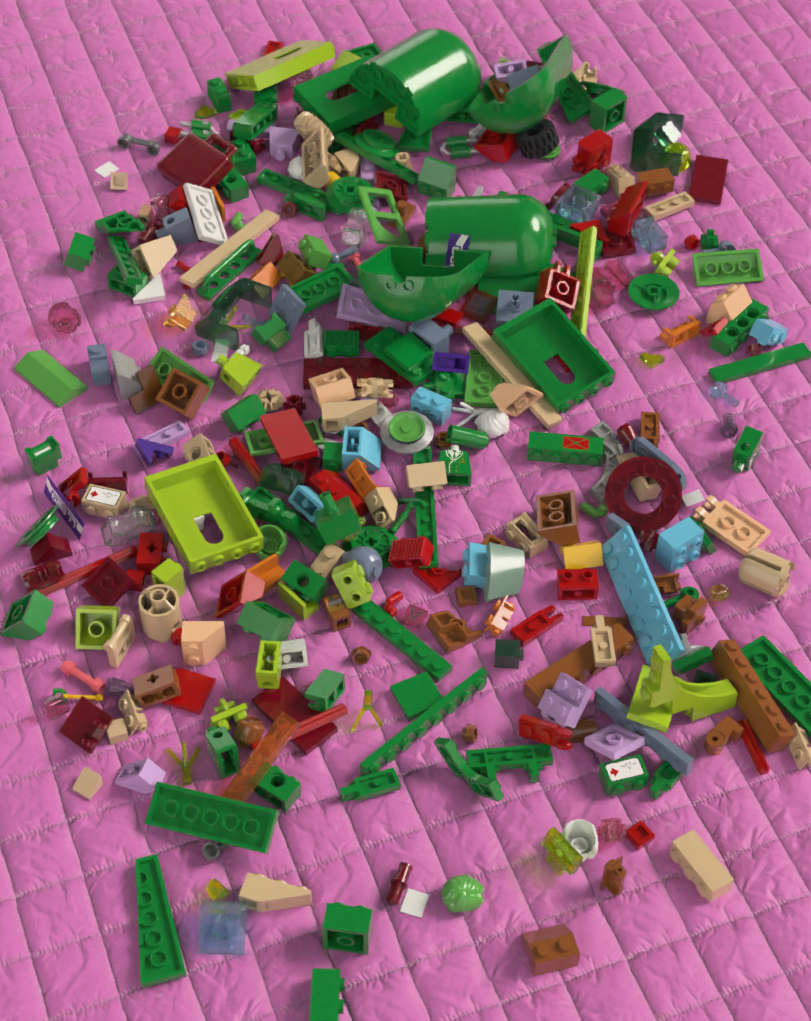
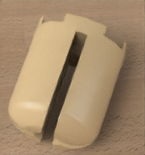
(766, 572)

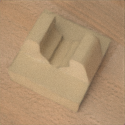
(119, 180)

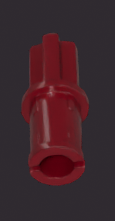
(399, 883)

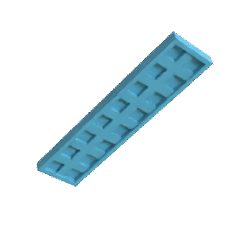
(640, 595)

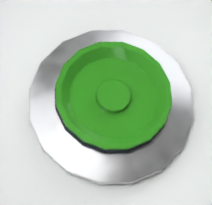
(407, 432)

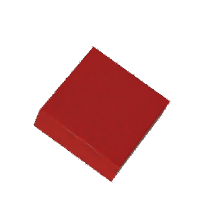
(639, 835)

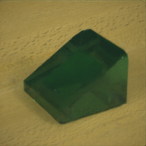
(704, 677)

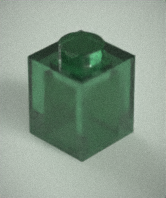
(667, 133)
(508, 654)

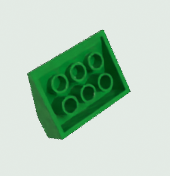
(520, 283)

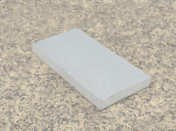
(205, 214)

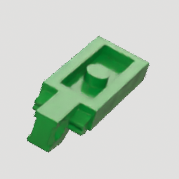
(307, 206)
(664, 779)
(371, 785)

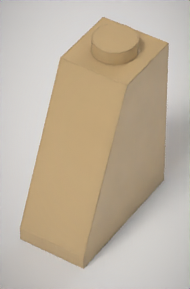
(154, 255)

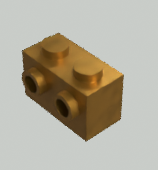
(294, 268)

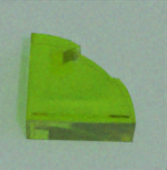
(205, 112)
(652, 360)
(216, 890)

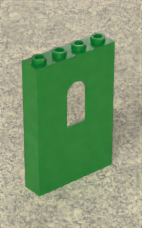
(342, 112)
(542, 335)

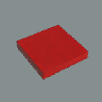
(194, 690)

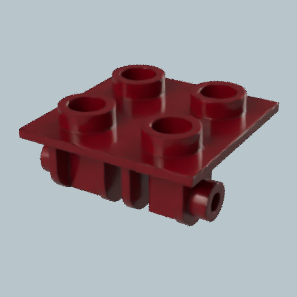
(42, 575)

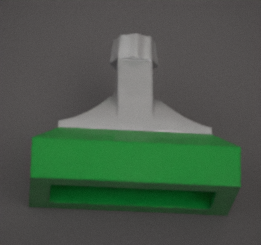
(692, 657)

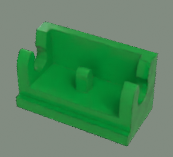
(326, 690)

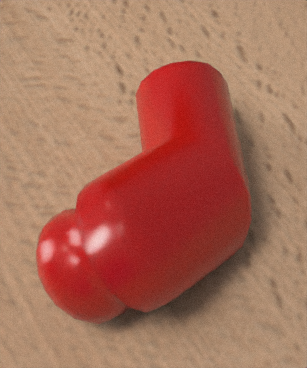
(390, 603)

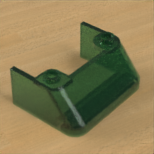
(650, 155)
(212, 325)

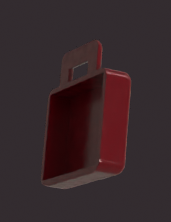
(197, 161)

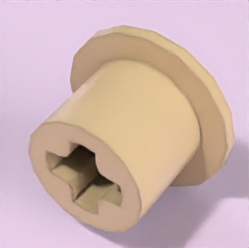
(404, 159)

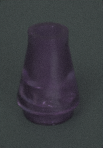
(728, 426)
(117, 687)

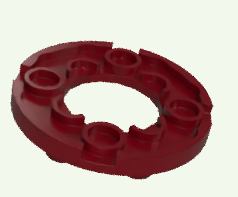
(644, 467)

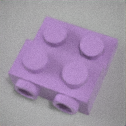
(565, 701)

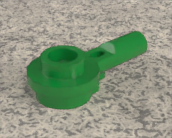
(692, 592)

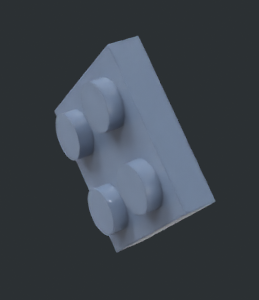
(287, 307)

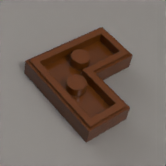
(150, 388)

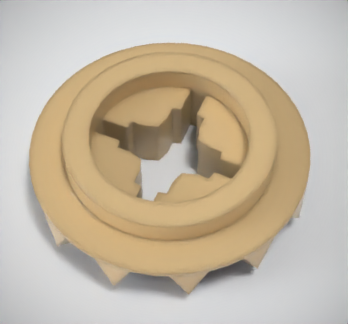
(276, 399)

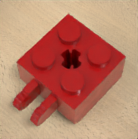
(593, 152)
(558, 286)

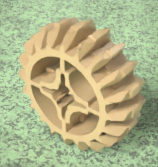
(307, 124)

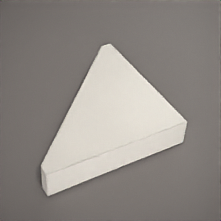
(151, 292)

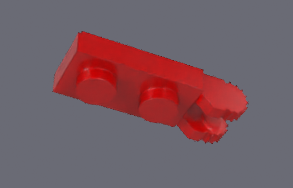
(536, 625)
(545, 732)

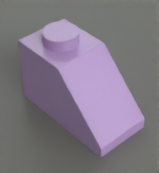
(503, 69)
(140, 776)

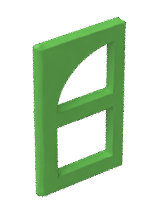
(380, 234)

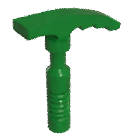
(411, 503)

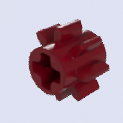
(296, 402)
(648, 540)

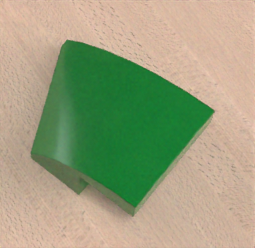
(119, 223)

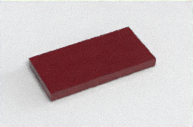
(708, 179)
(293, 703)

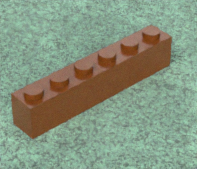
(577, 664)
(752, 696)

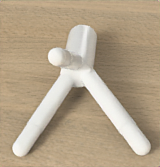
(475, 412)

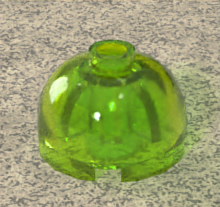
(680, 148)

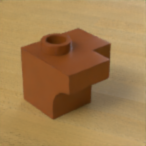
(689, 613)

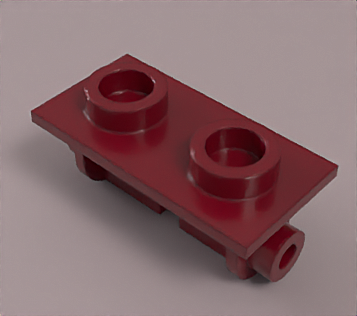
(369, 123)
(150, 232)
(366, 332)

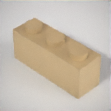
(701, 866)

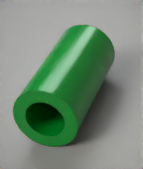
(467, 437)

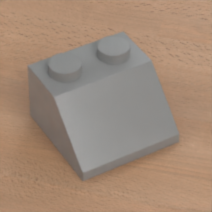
(124, 374)

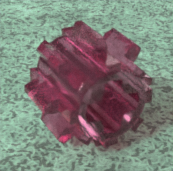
(612, 830)

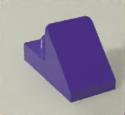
(451, 362)
(148, 448)

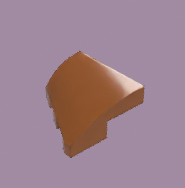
(451, 631)

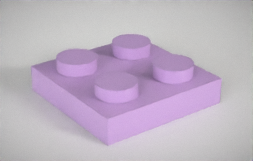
(614, 741)

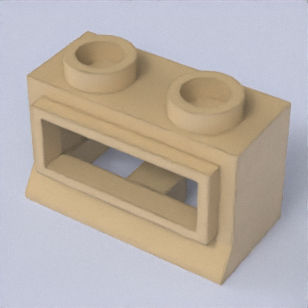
(515, 535)

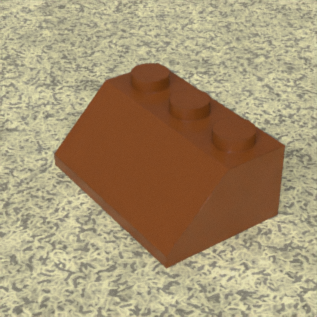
(558, 517)

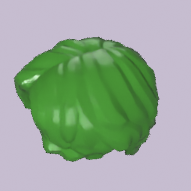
(274, 541)
(462, 894)

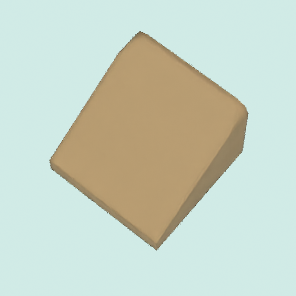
(88, 783)

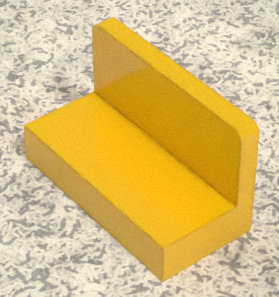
(582, 555)

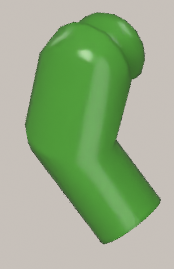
(236, 221)
(601, 511)

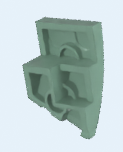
(503, 571)

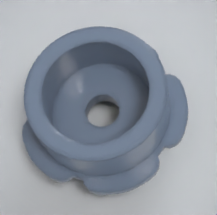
(200, 347)

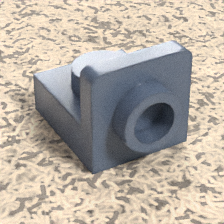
(615, 523)

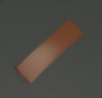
(609, 621)

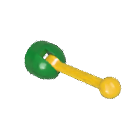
(99, 697)

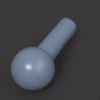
(337, 257)

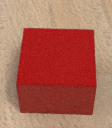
(172, 135)
(139, 578)

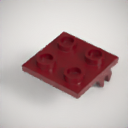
(86, 725)

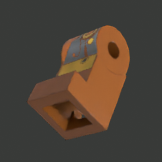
(336, 611)
(722, 734)

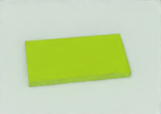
(639, 710)

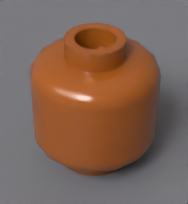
(249, 731)

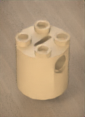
(160, 612)

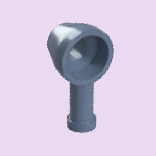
(729, 246)

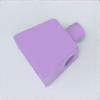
(283, 142)

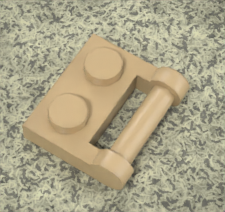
(120, 641)

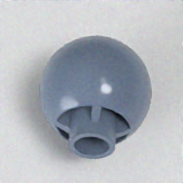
(368, 559)

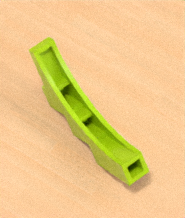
(694, 699)

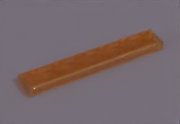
(262, 758)

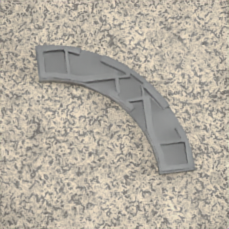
(611, 449)

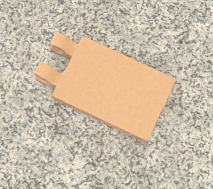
(731, 525)

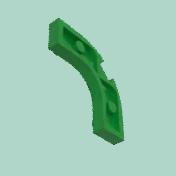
(478, 783)

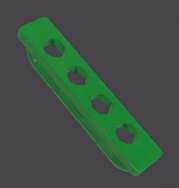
(224, 268)

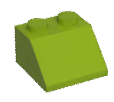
(95, 625)

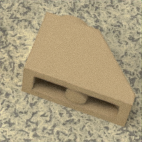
(348, 161)

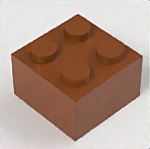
(182, 393)

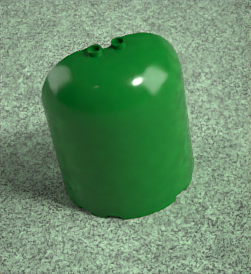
(424, 76)
(530, 101)
(509, 226)
(414, 291)

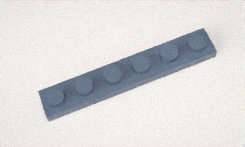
(653, 739)

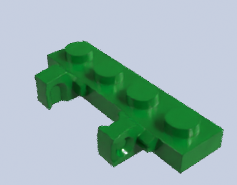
(272, 513)
(528, 757)

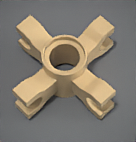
(374, 387)

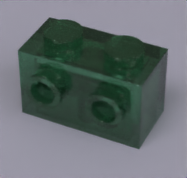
(281, 478)

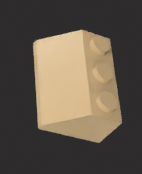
(315, 160)

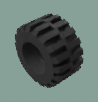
(538, 140)

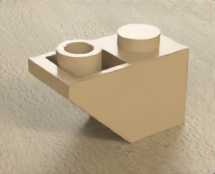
(382, 505)

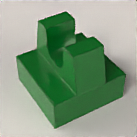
(709, 240)

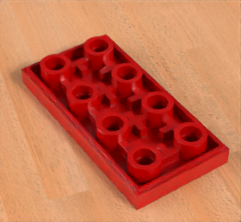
(288, 436)

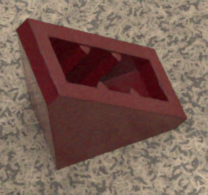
(271, 251)
(50, 548)

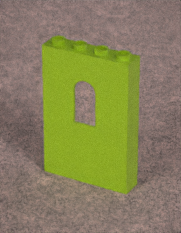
(280, 65)
(195, 491)

